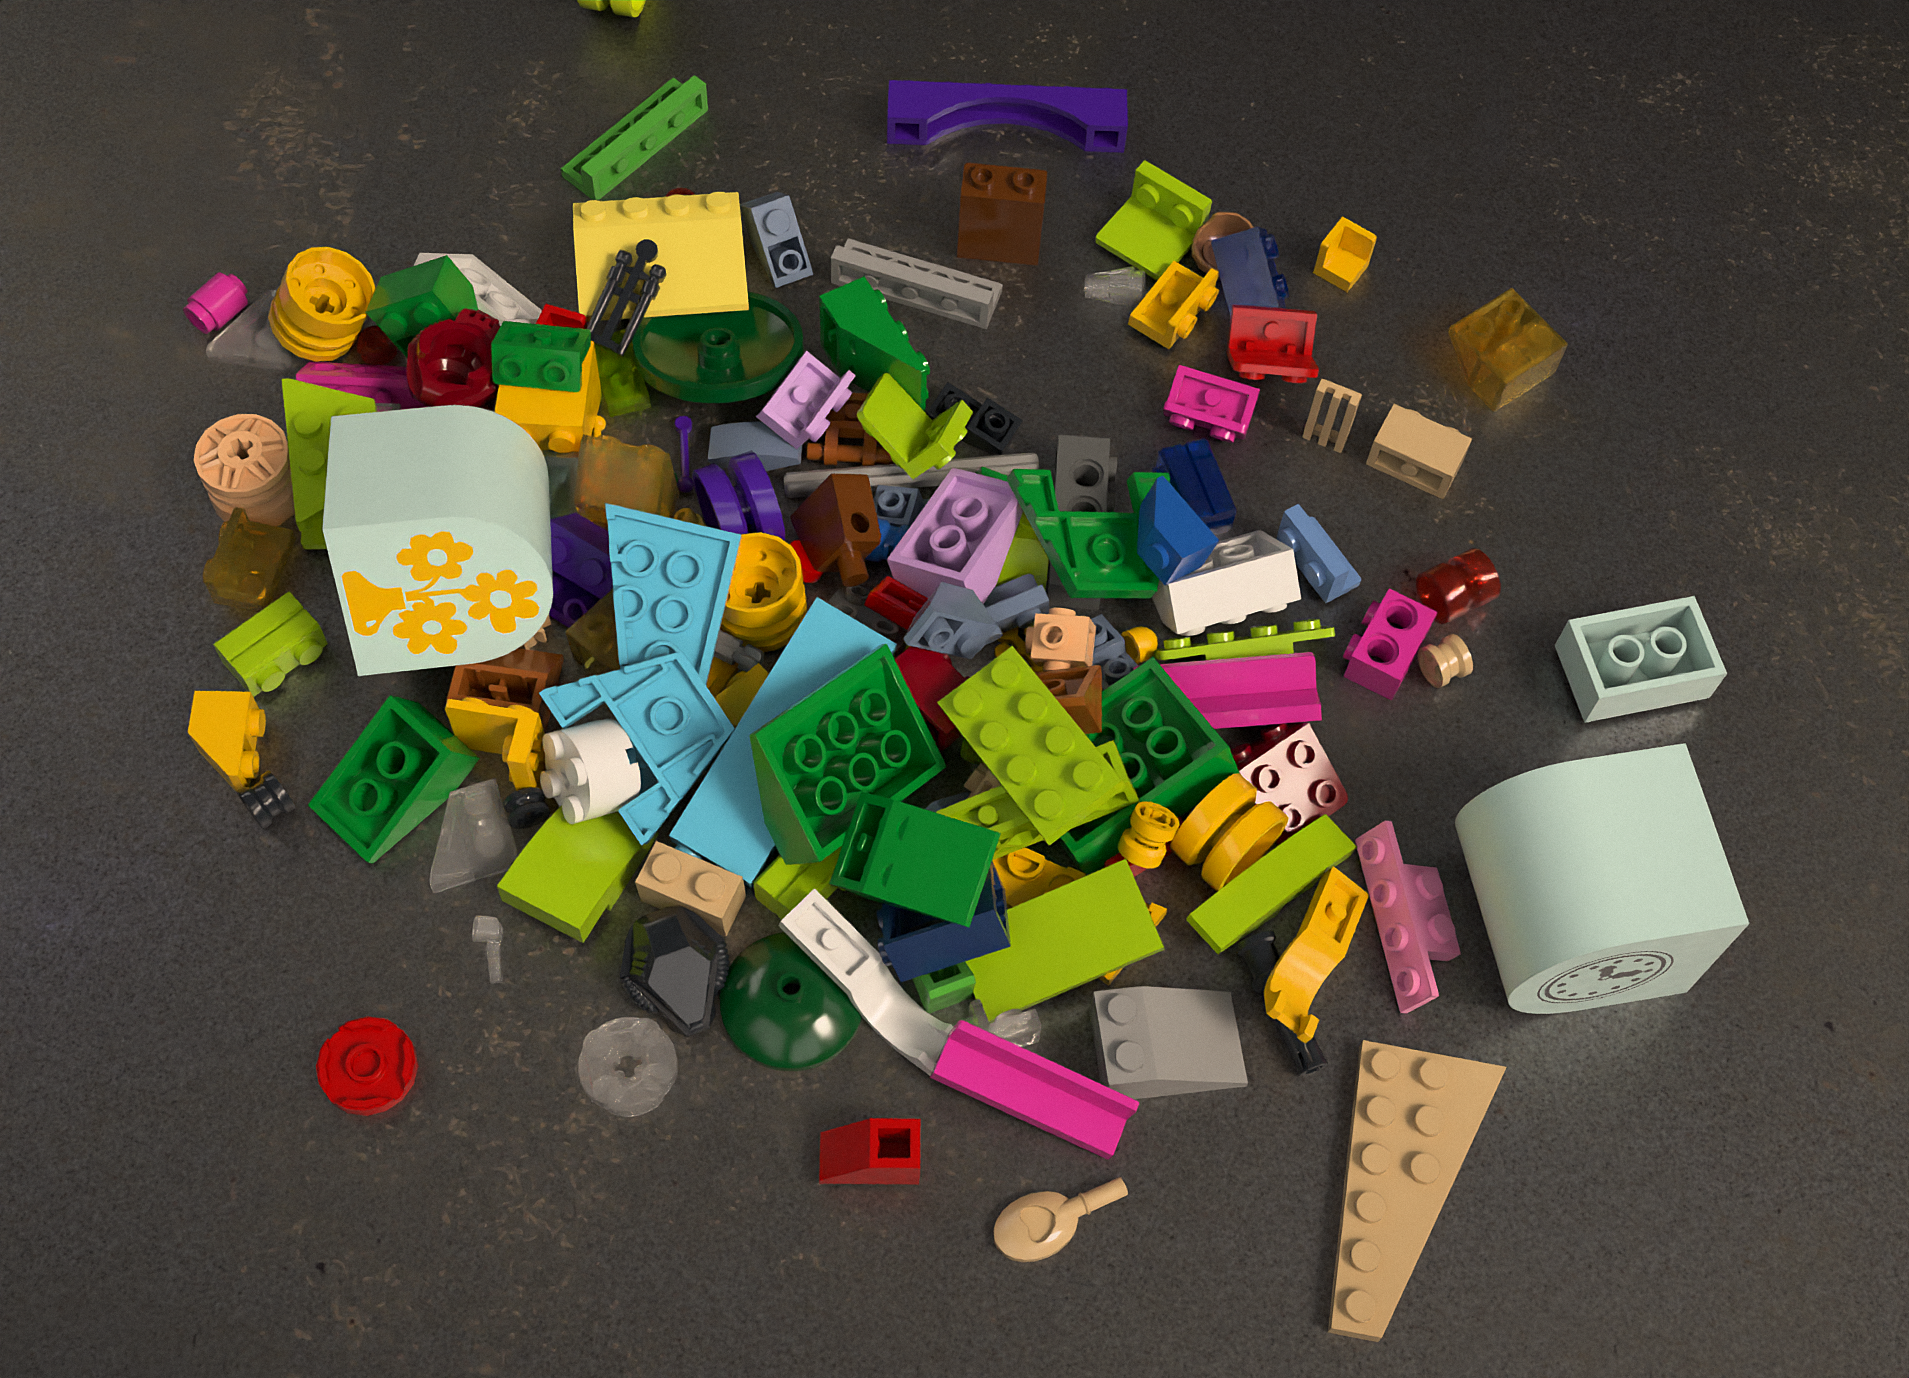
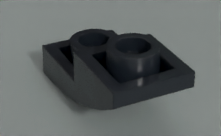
(989, 424)

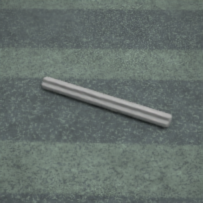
(806, 482)

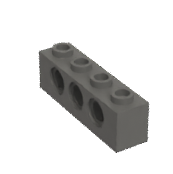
(1076, 462)

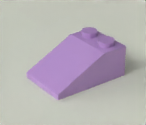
(959, 536)

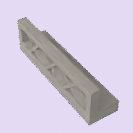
(917, 282)

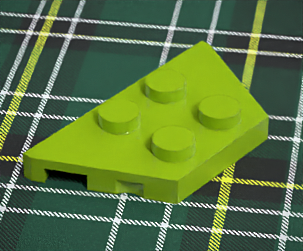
(308, 435)

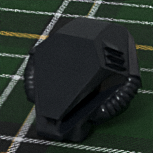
(675, 968)

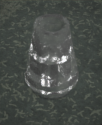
(1116, 286)

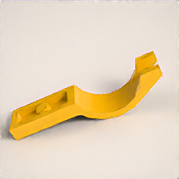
(1314, 952)

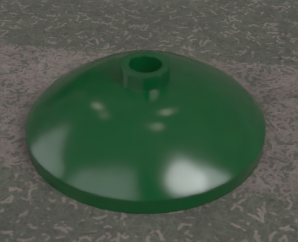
(782, 1028)

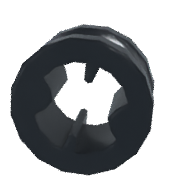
(526, 808)

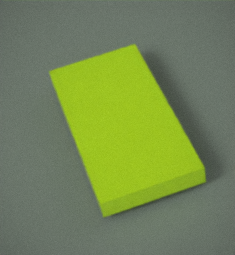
(1031, 745)
(1067, 941)

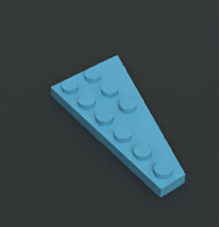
(667, 592)

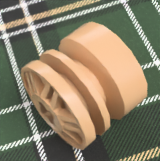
(246, 467)

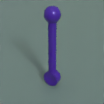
(683, 426)

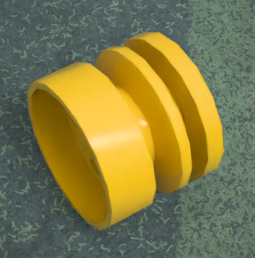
(321, 304)
(765, 593)

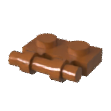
(846, 425)

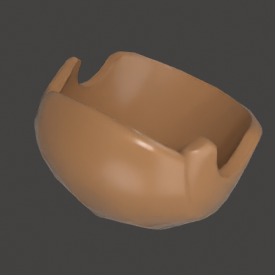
(1218, 226)

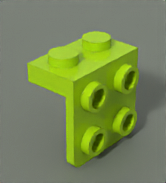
(907, 431)

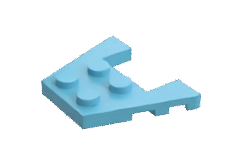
(666, 718)

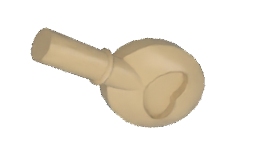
(1046, 1221)

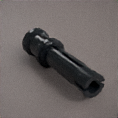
(1261, 958)

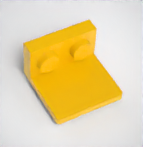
(506, 731)

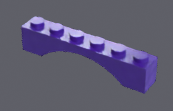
(1084, 116)

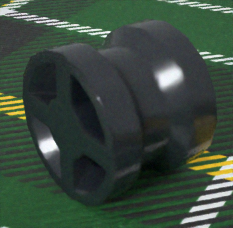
(266, 799)

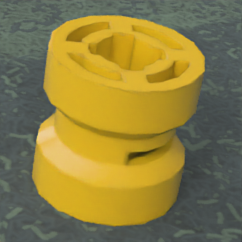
(1146, 838)

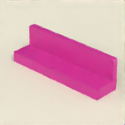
(1251, 689)
(1033, 1089)

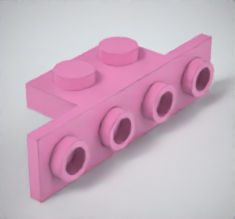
(1408, 915)

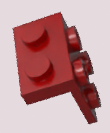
(1272, 343)

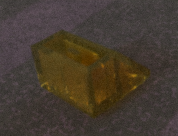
(1505, 349)
(623, 477)

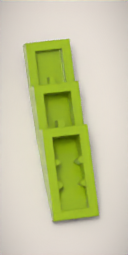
(1270, 884)

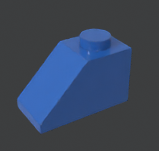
(1171, 534)

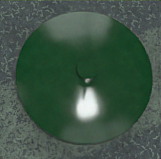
(719, 353)

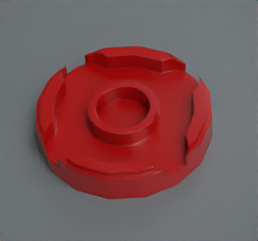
(367, 1066)

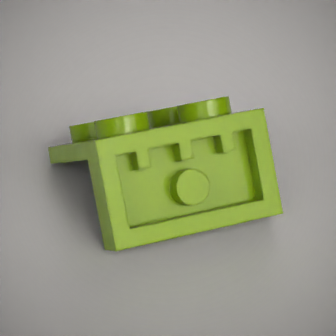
(1155, 221)

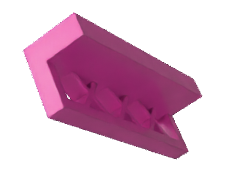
(377, 382)

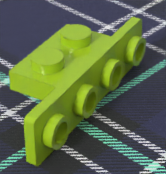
(1262, 642)

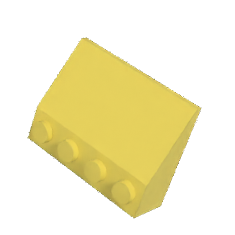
(695, 240)

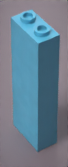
(726, 814)

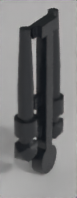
(646, 253)

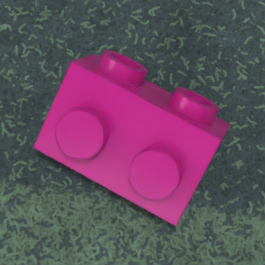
(1211, 404)

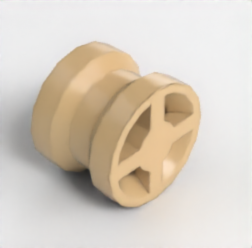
(1445, 660)

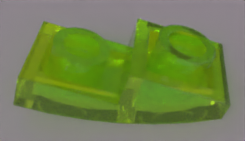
(620, 380)

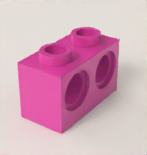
(1390, 644)

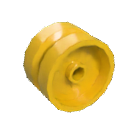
(1228, 831)

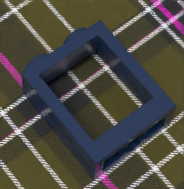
(945, 942)

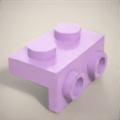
(804, 400)

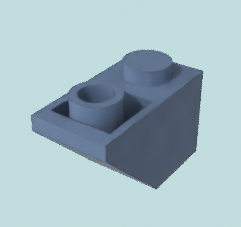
(776, 238)
(951, 623)

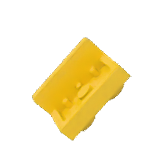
(1173, 303)

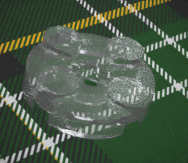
(652, 1079)

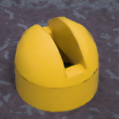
(1140, 643)

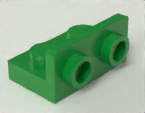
(539, 356)

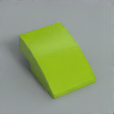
(573, 871)

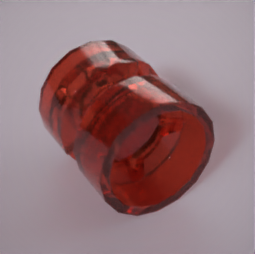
(1461, 584)

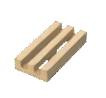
(1325, 432)

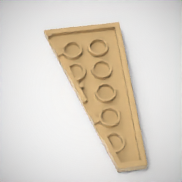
(1404, 1151)

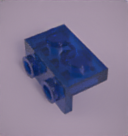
(1249, 269)

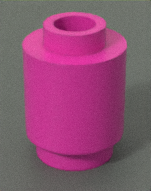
(216, 302)

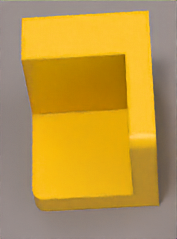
(1344, 254)

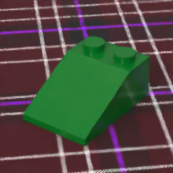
(392, 778)

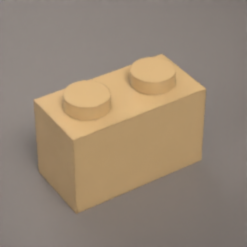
(1418, 451)
(686, 881)

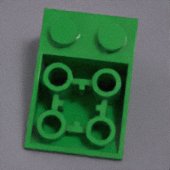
(868, 342)
(915, 859)

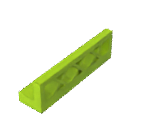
(999, 812)

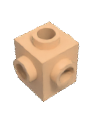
(1061, 640)

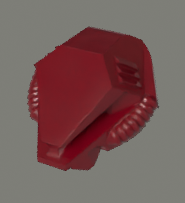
(453, 361)

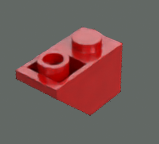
(871, 1152)

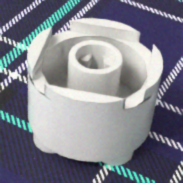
(589, 770)

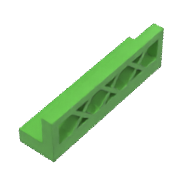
(637, 137)

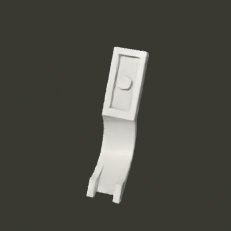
(866, 980)

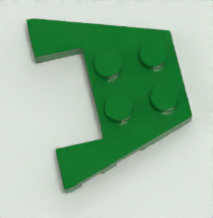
(1089, 549)

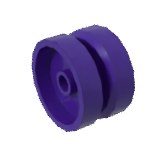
(740, 501)

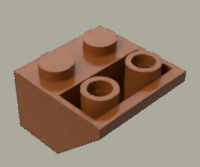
(510, 680)

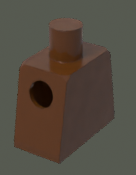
(839, 526)

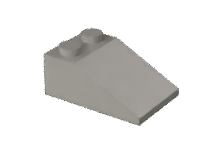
(1166, 1041)

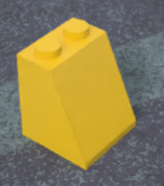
(555, 416)

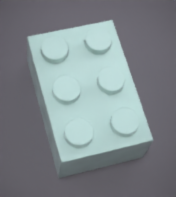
(1640, 659)

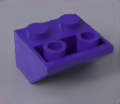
(578, 566)

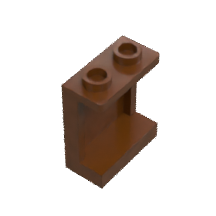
(1001, 213)

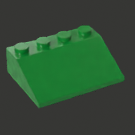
(833, 745)
(1165, 750)

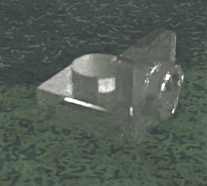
(1010, 1025)

